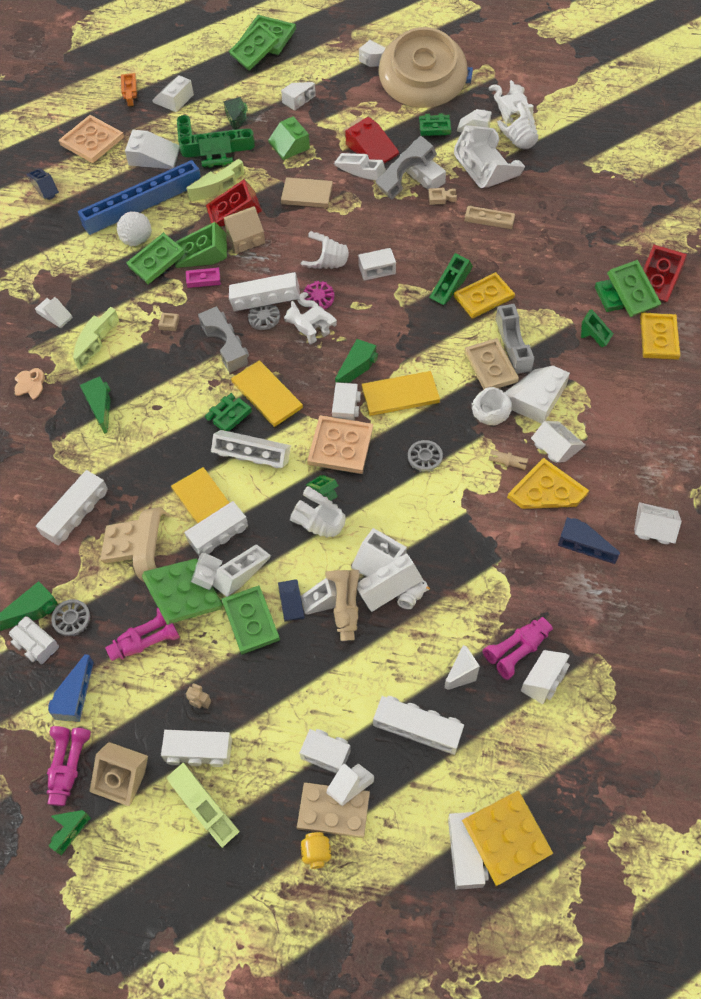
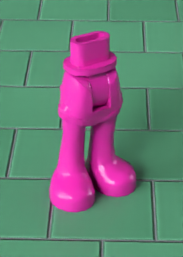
(528, 637)
(132, 643)
(62, 777)

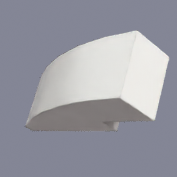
(360, 165)

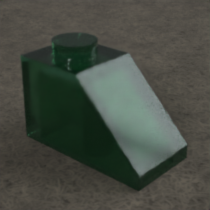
(235, 112)

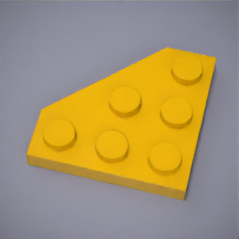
(547, 488)

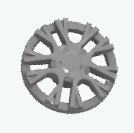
(264, 317)
(425, 456)
(71, 617)

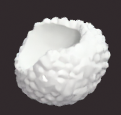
(133, 228)
(491, 406)

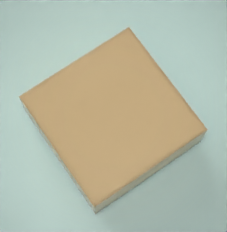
(168, 321)

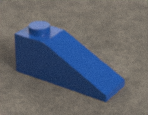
(71, 694)

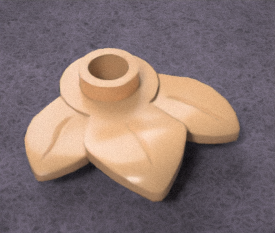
(29, 384)

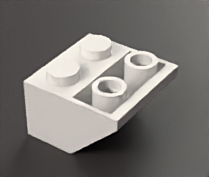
(376, 552)
(546, 675)

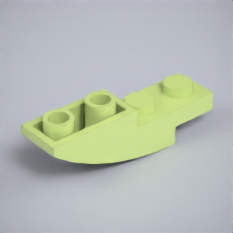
(215, 184)
(90, 338)
(202, 805)

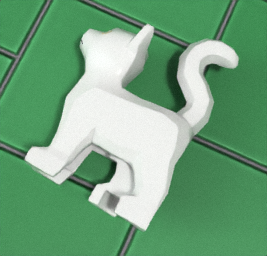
(508, 103)
(312, 319)

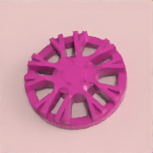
(319, 295)

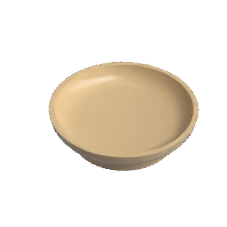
(423, 68)

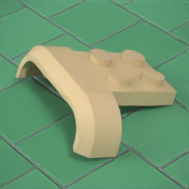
(134, 541)

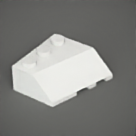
(538, 392)

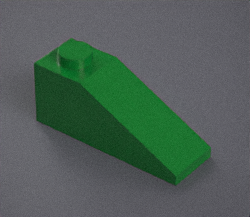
(452, 279)
(357, 362)
(98, 399)
(34, 604)

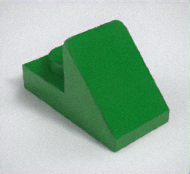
(595, 327)
(324, 486)
(72, 825)

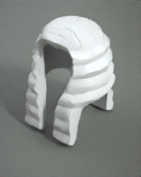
(522, 131)
(332, 256)
(323, 520)

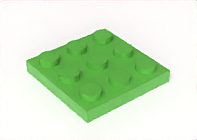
(280, 28)
(177, 595)

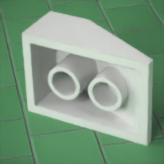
(150, 150)

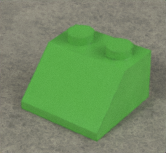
(289, 138)

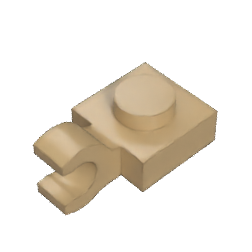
(197, 697)

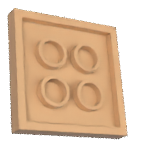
(91, 138)
(340, 444)

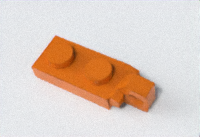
(129, 87)

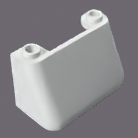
(480, 158)

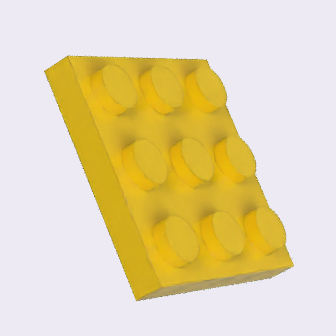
(507, 837)

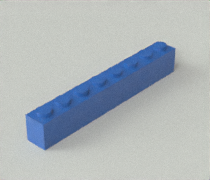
(139, 197)

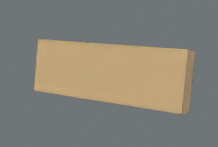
(489, 217)

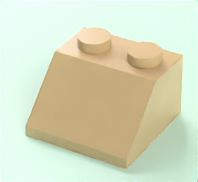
(244, 230)
(118, 773)

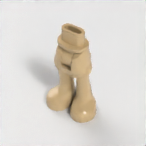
(345, 610)

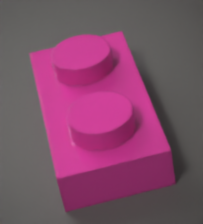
(203, 277)

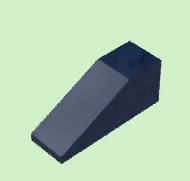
(43, 183)
(585, 540)

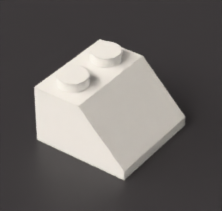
(175, 94)
(557, 441)
(657, 523)

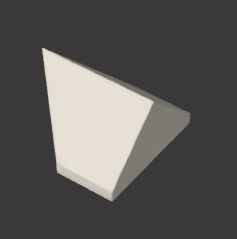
(463, 671)

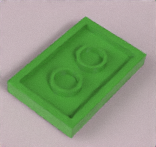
(254, 46)
(155, 258)
(634, 288)
(250, 619)

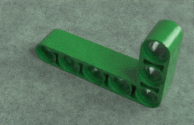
(189, 145)

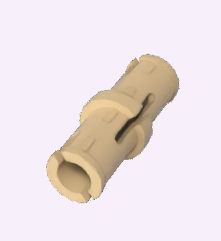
(508, 459)

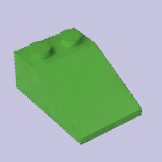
(203, 247)

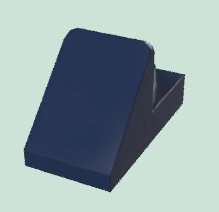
(291, 600)

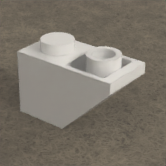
(298, 94)

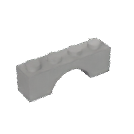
(419, 153)
(215, 325)
(509, 328)

